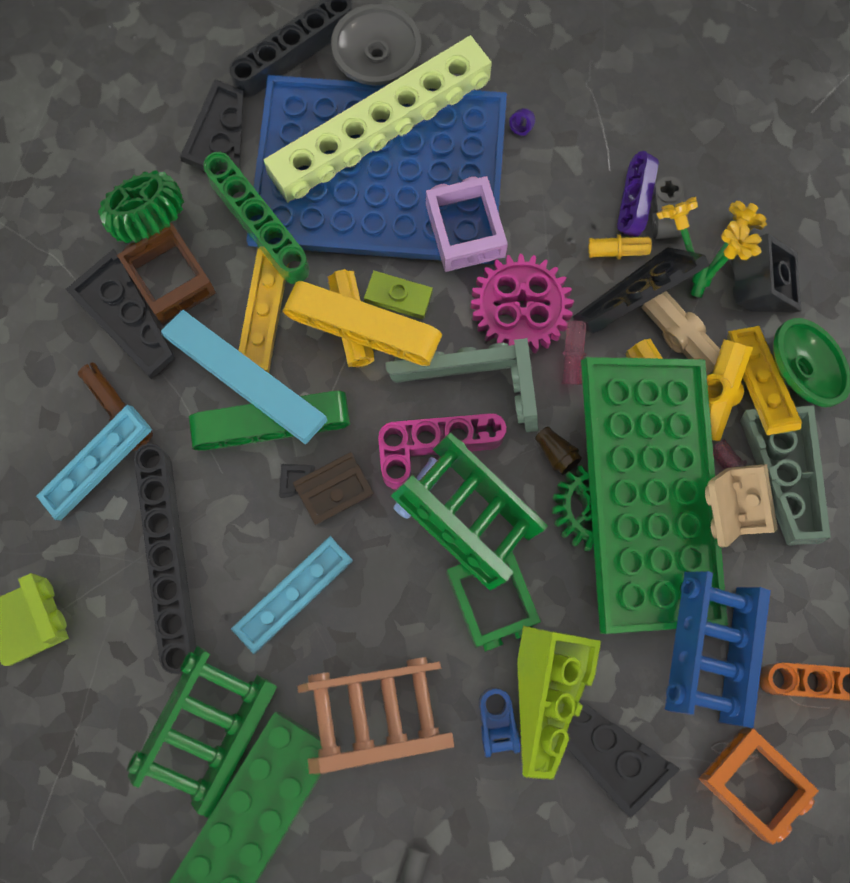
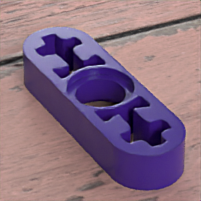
(637, 194)

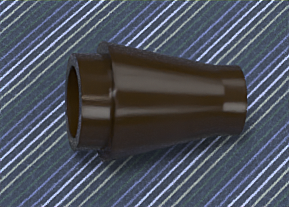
(559, 452)

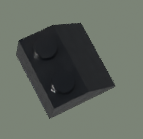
(769, 279)

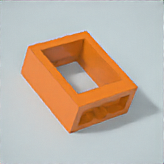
(728, 763)

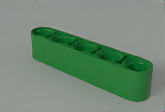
(252, 204)
(249, 425)

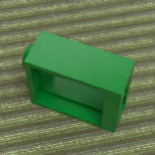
(493, 639)

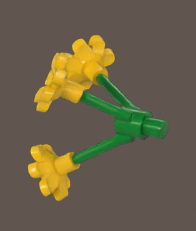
(735, 237)

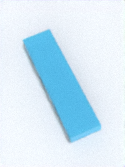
(94, 462)
(292, 595)

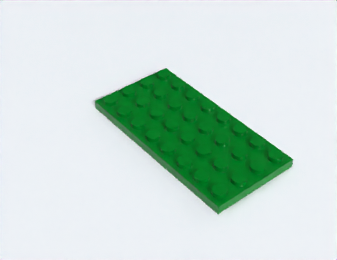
(648, 488)

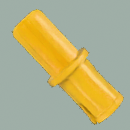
(619, 246)

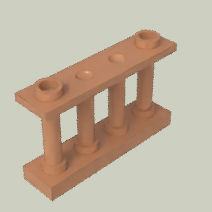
(364, 750)

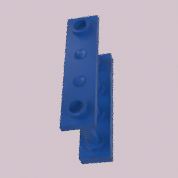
(744, 652)

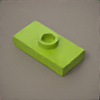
(398, 294)

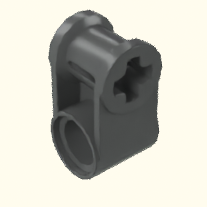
(667, 192)

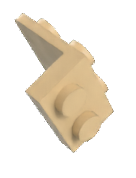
(741, 503)

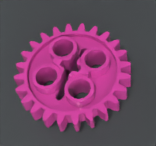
(520, 278)

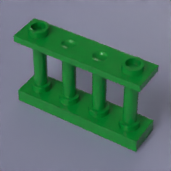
(449, 531)
(221, 759)

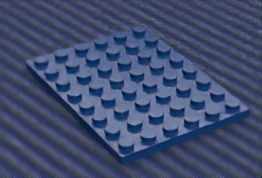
(382, 198)

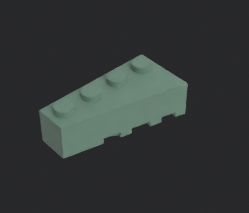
(794, 476)

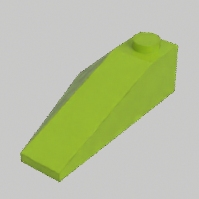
(550, 683)

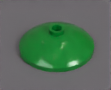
(811, 362)

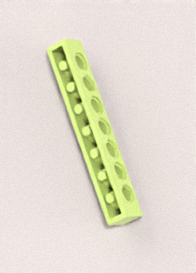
(360, 119)

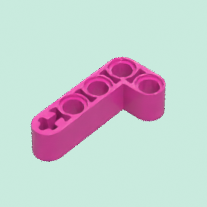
(440, 428)

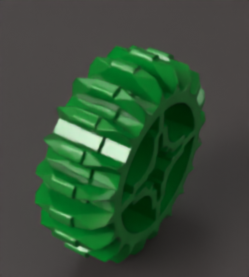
(141, 206)
(574, 526)

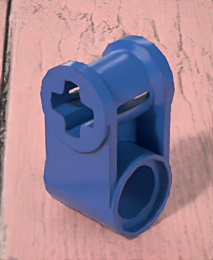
(498, 725)

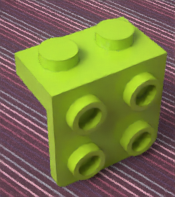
(29, 620)

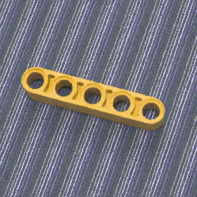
(362, 323)

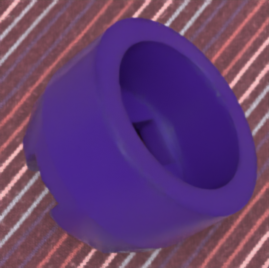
(517, 119)

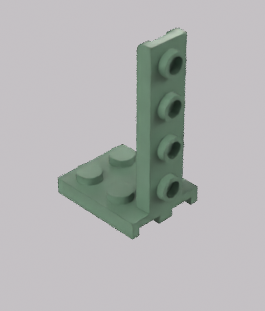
(471, 361)

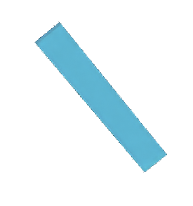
(244, 376)

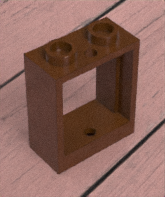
(182, 297)

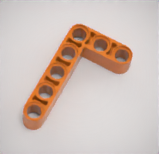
(796, 683)

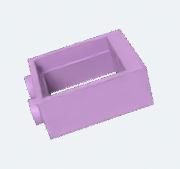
(473, 251)

